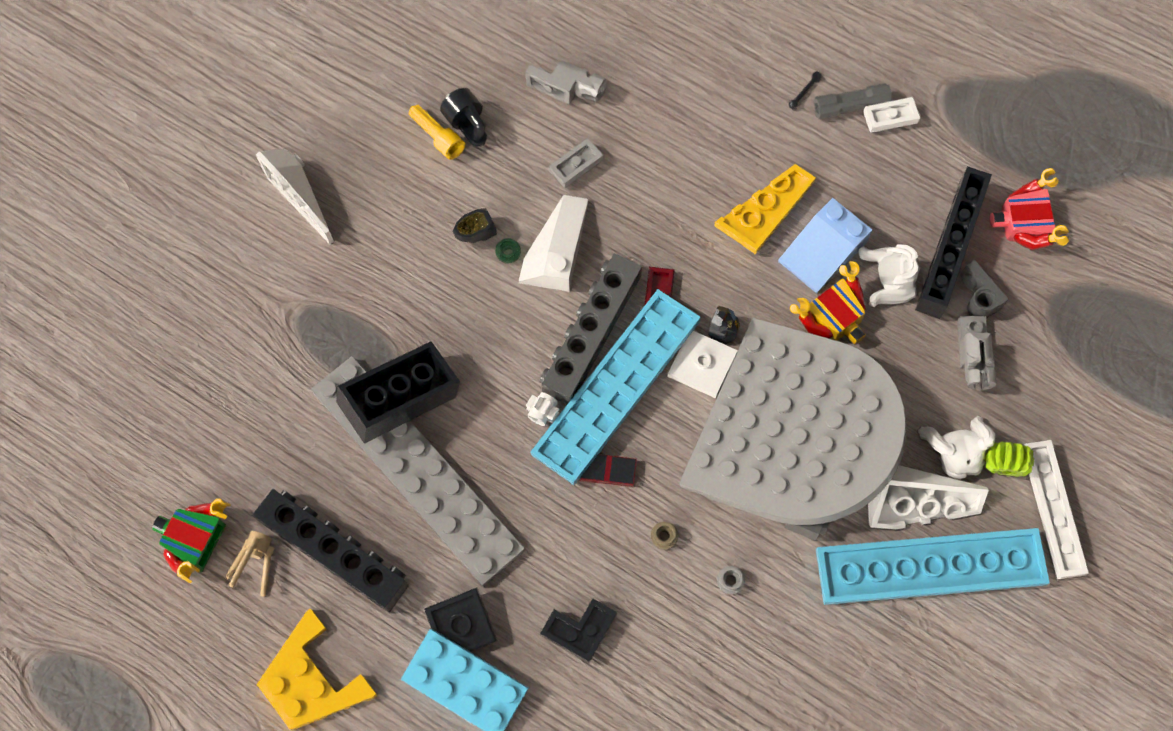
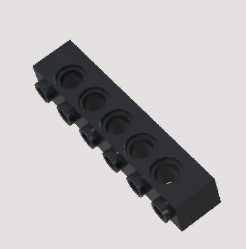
(953, 243)
(271, 515)

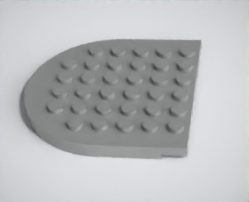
(799, 429)

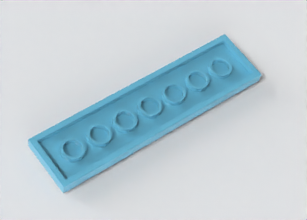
(931, 566)

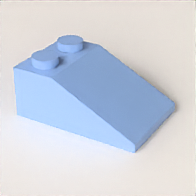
(825, 245)

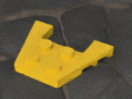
(298, 686)

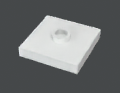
(702, 363)

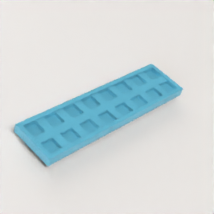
(615, 387)

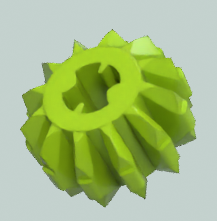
(1009, 459)

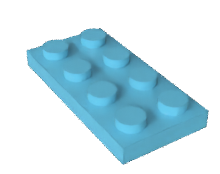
(464, 683)

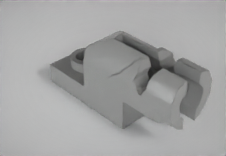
(566, 82)
(976, 351)

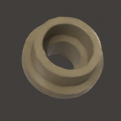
(664, 527)

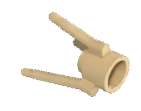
(254, 547)

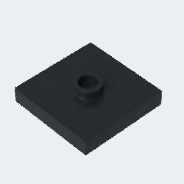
(463, 620)

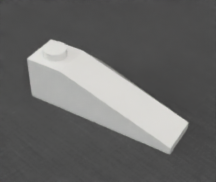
(555, 250)
(923, 496)

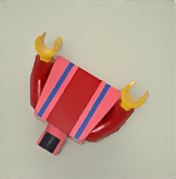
(1029, 215)

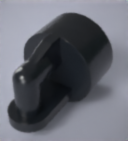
(463, 113)

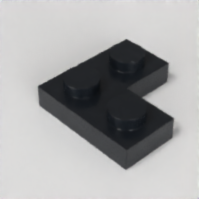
(583, 637)

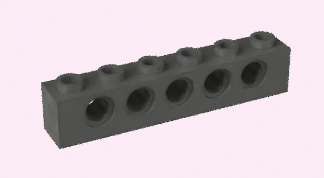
(616, 270)

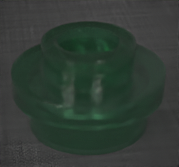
(506, 244)

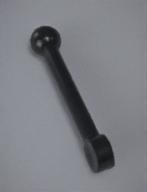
(816, 77)

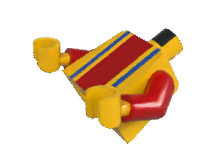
(836, 310)

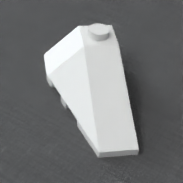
(289, 178)

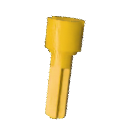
(445, 139)

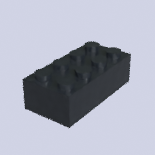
(397, 391)

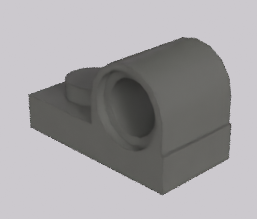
(984, 290)

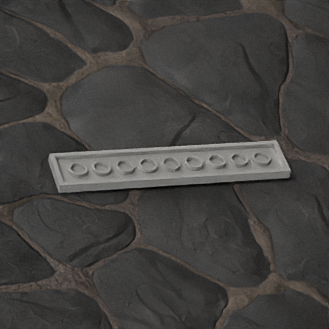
(430, 487)

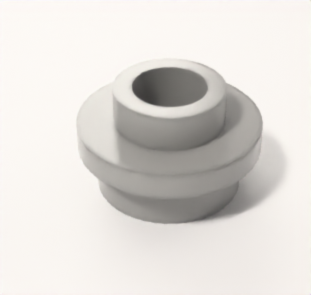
(733, 572)

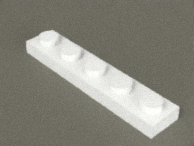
(1056, 512)

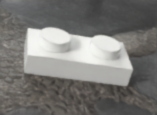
(891, 114)

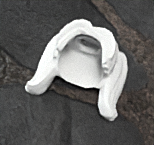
(897, 273)
(961, 446)

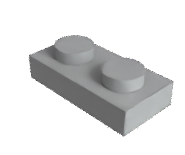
(576, 162)

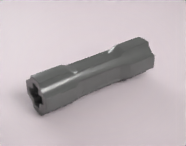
(835, 104)

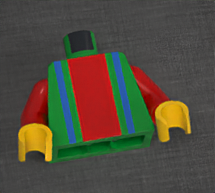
(191, 536)

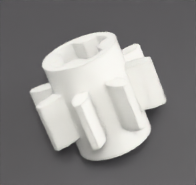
(542, 409)

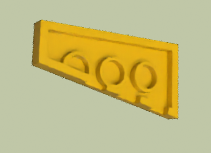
(762, 214)

